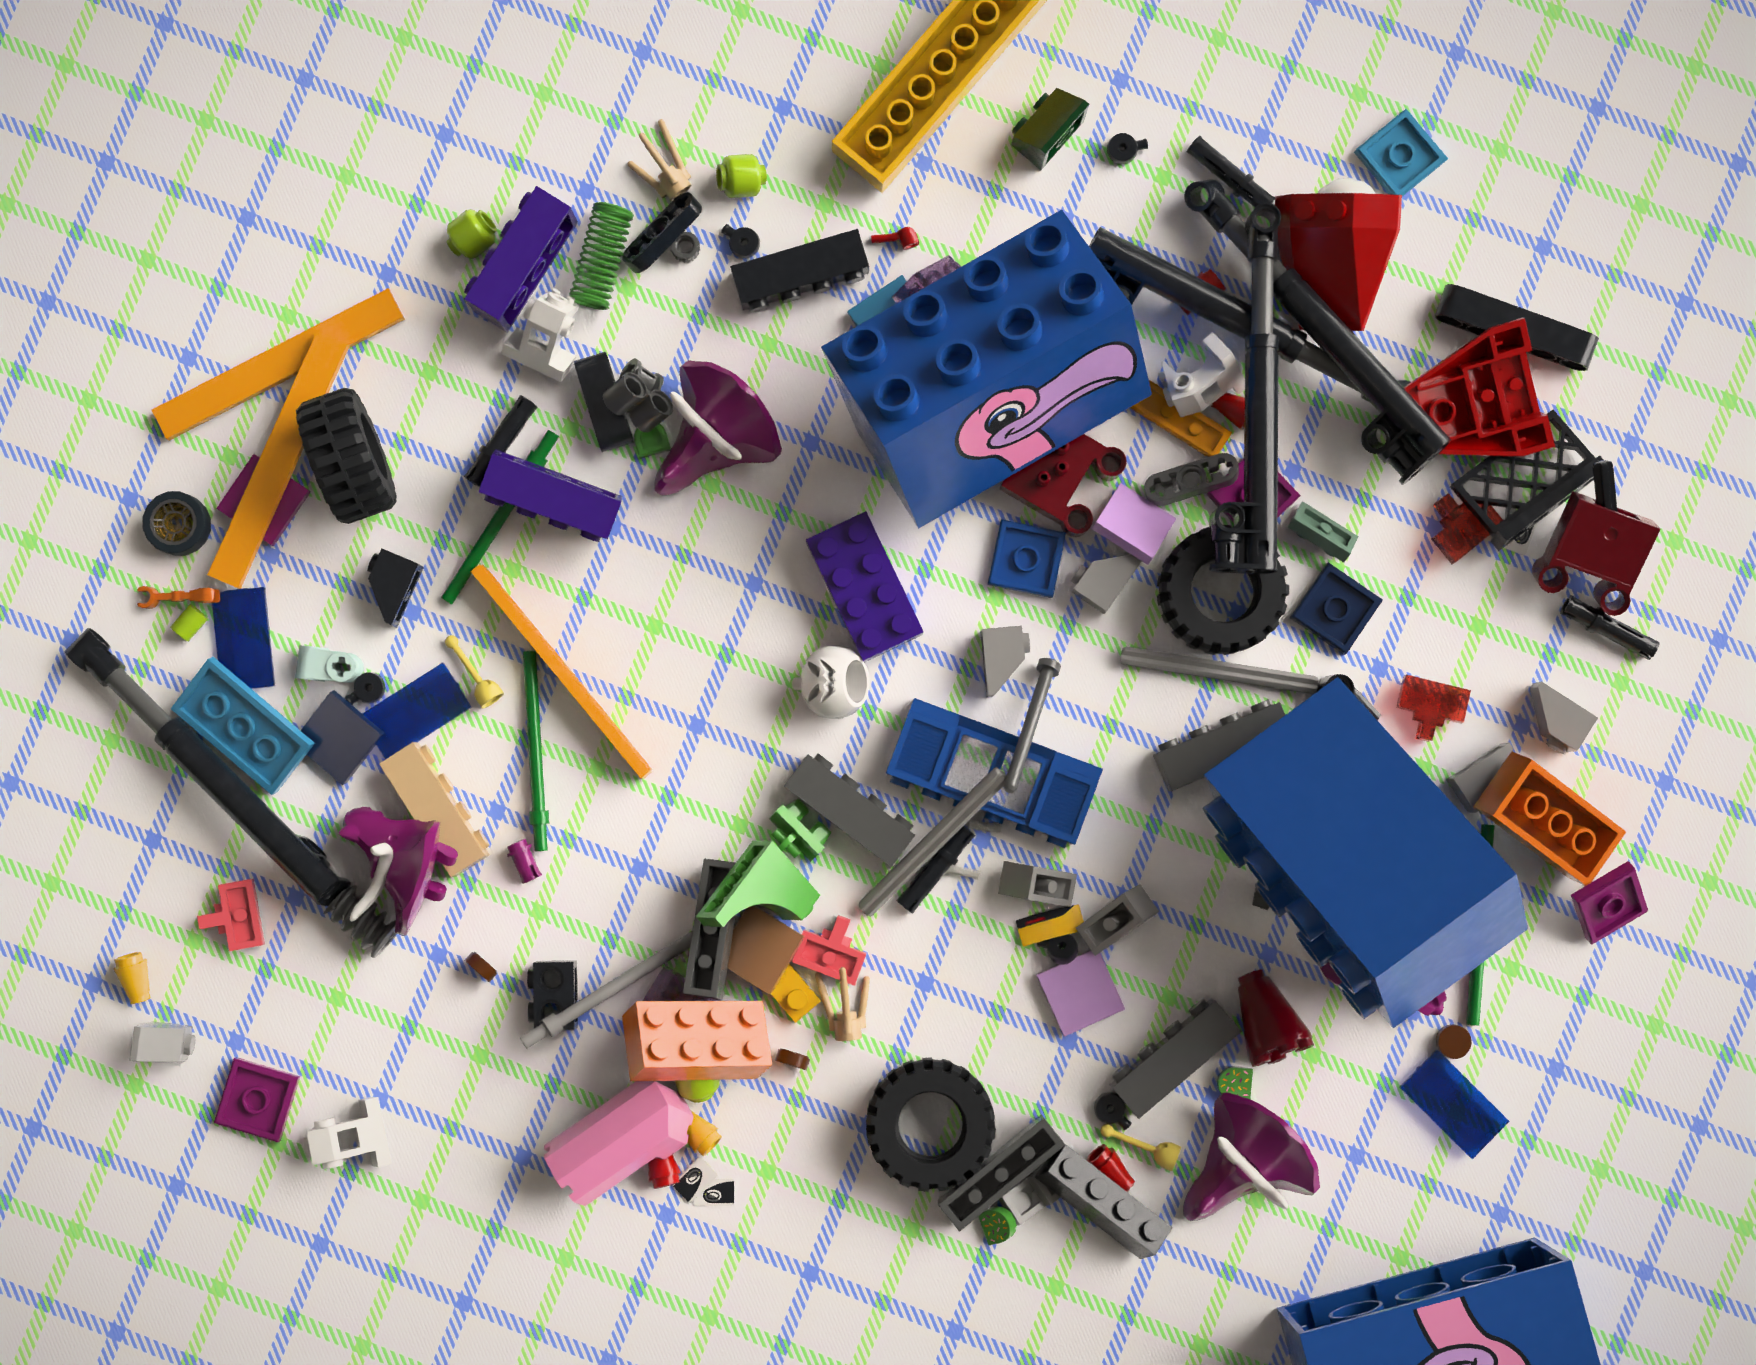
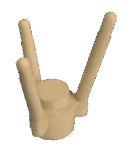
(672, 181)
(847, 1024)

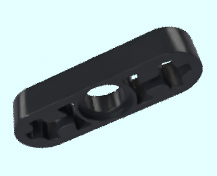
(662, 232)

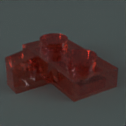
(1461, 528)
(1432, 704)

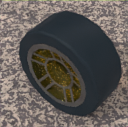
(161, 531)

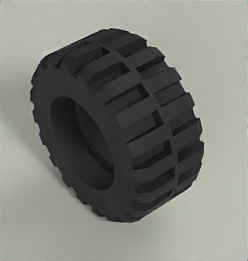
(346, 455)
(1197, 629)
(942, 1169)

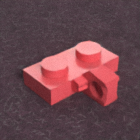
(236, 915)
(830, 952)

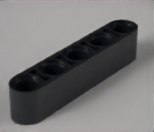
(1548, 337)

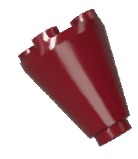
(1269, 1021)

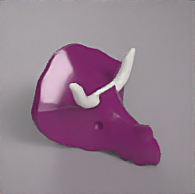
(719, 427)
(400, 859)
(1247, 1155)

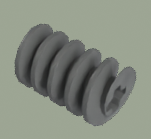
(367, 925)

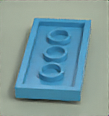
(242, 725)

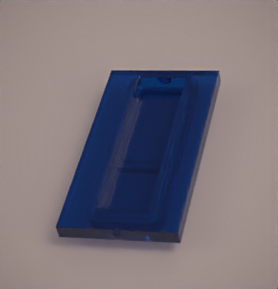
(244, 636)
(418, 709)
(1454, 1104)

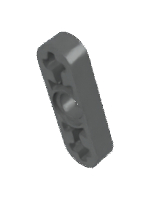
(1218, 480)

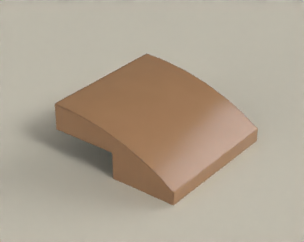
(762, 948)

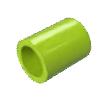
(189, 622)

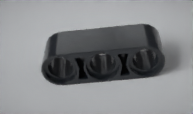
(596, 377)

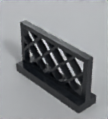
(1539, 505)

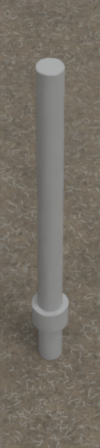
(554, 1023)

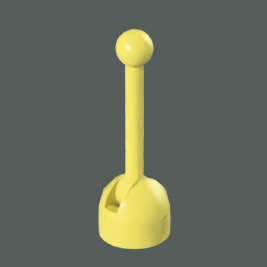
(486, 691)
(1164, 1154)

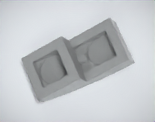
(1028, 1198)

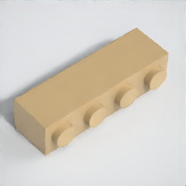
(429, 799)

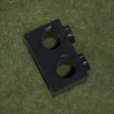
(563, 995)

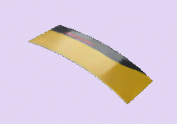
(1049, 924)

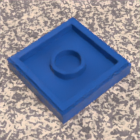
(1026, 558)

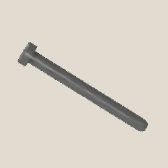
(1048, 669)

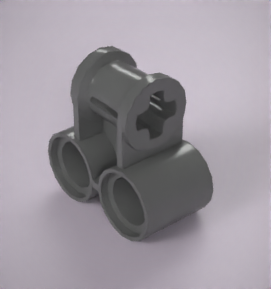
(640, 395)

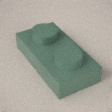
(1323, 532)

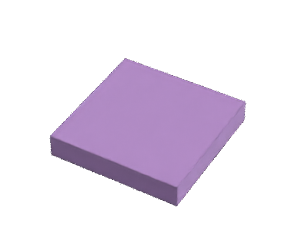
(1134, 523)
(1080, 992)

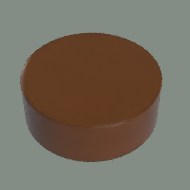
(481, 966)
(1453, 1041)
(792, 1059)

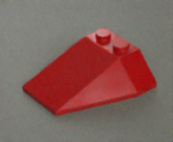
(1340, 246)
(1486, 396)

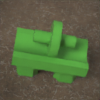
(794, 835)

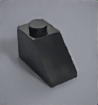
(393, 583)

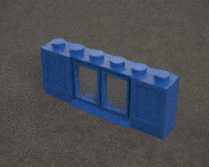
(954, 753)

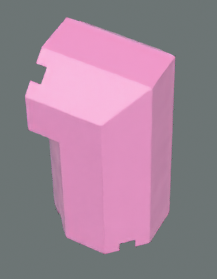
(618, 1139)

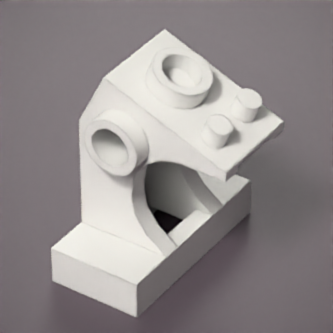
(553, 317)
(1206, 384)
(323, 1143)

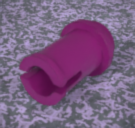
(524, 860)

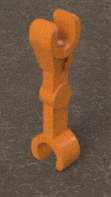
(200, 595)

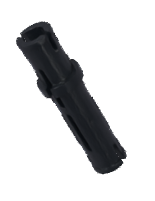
(1229, 173)
(502, 438)
(1597, 621)
(934, 870)

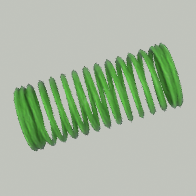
(588, 296)

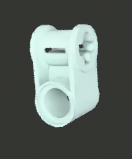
(324, 664)

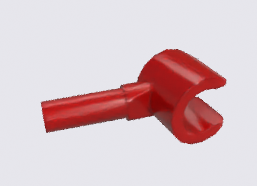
(906, 235)

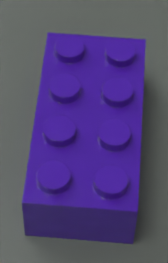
(520, 258)
(550, 494)
(864, 587)

